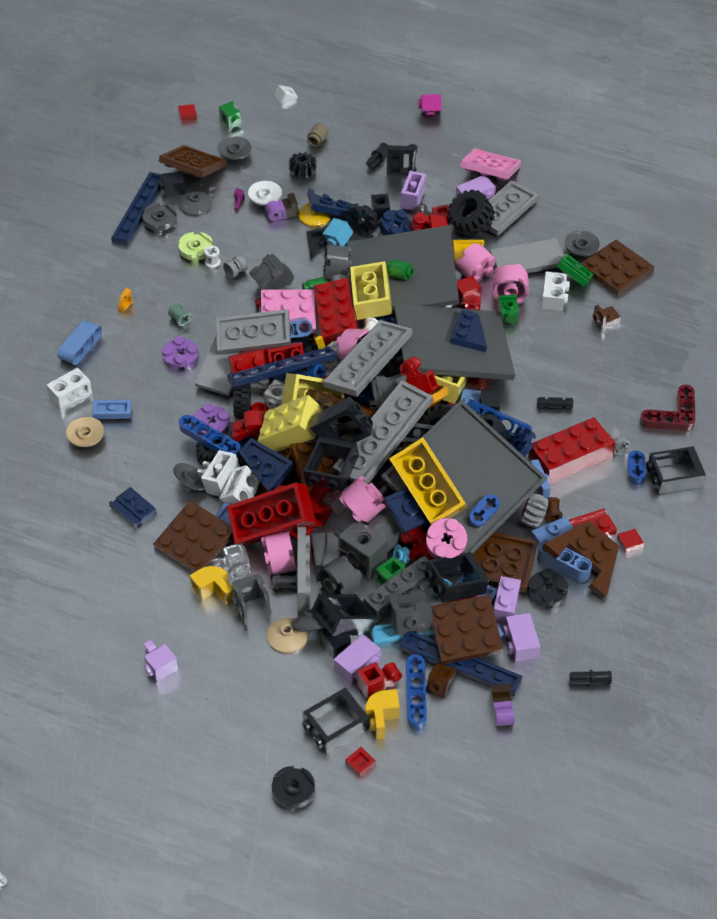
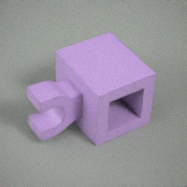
(159, 661)

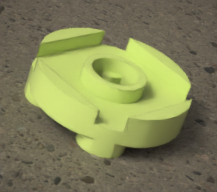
(192, 253)

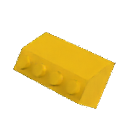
(428, 482)

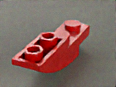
(259, 357)

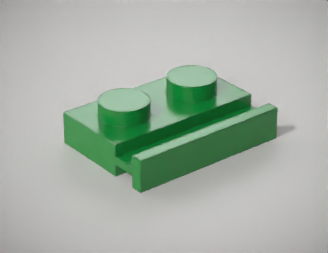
(575, 270)

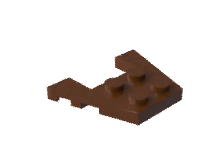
(593, 544)

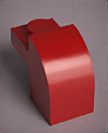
(248, 426)

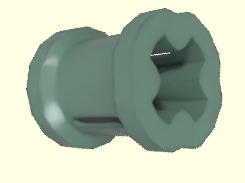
(179, 314)

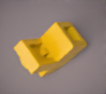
(211, 580)
(381, 707)

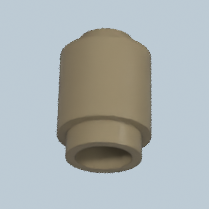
(317, 134)

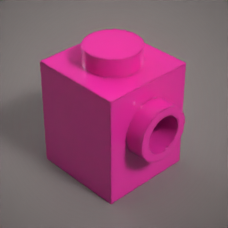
(430, 104)

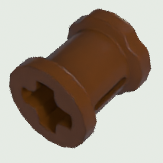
(553, 510)

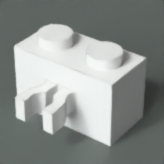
(218, 472)

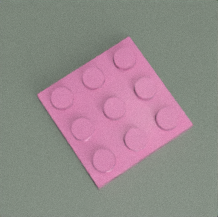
(490, 164)
(298, 302)

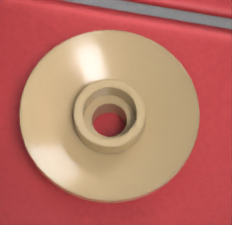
(85, 431)
(283, 641)

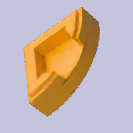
(125, 300)

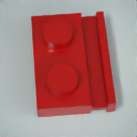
(599, 519)

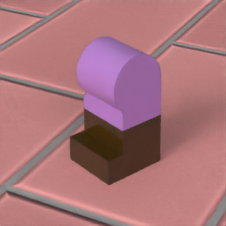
(283, 208)
(502, 704)

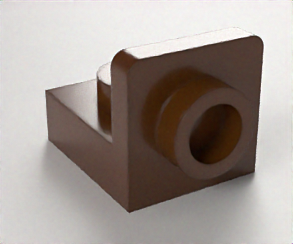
(605, 317)
(439, 679)

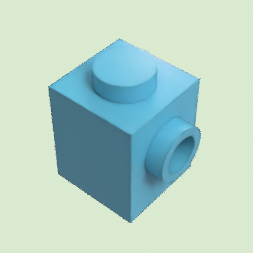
(337, 232)

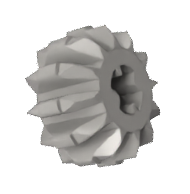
(534, 510)

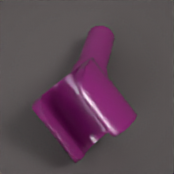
(239, 194)

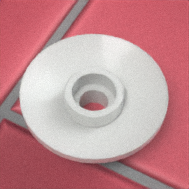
(264, 192)

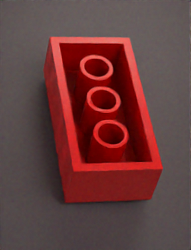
(335, 309)
(572, 449)
(271, 513)

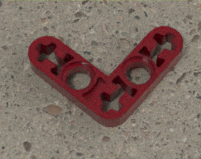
(677, 417)

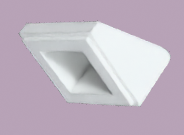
(285, 94)

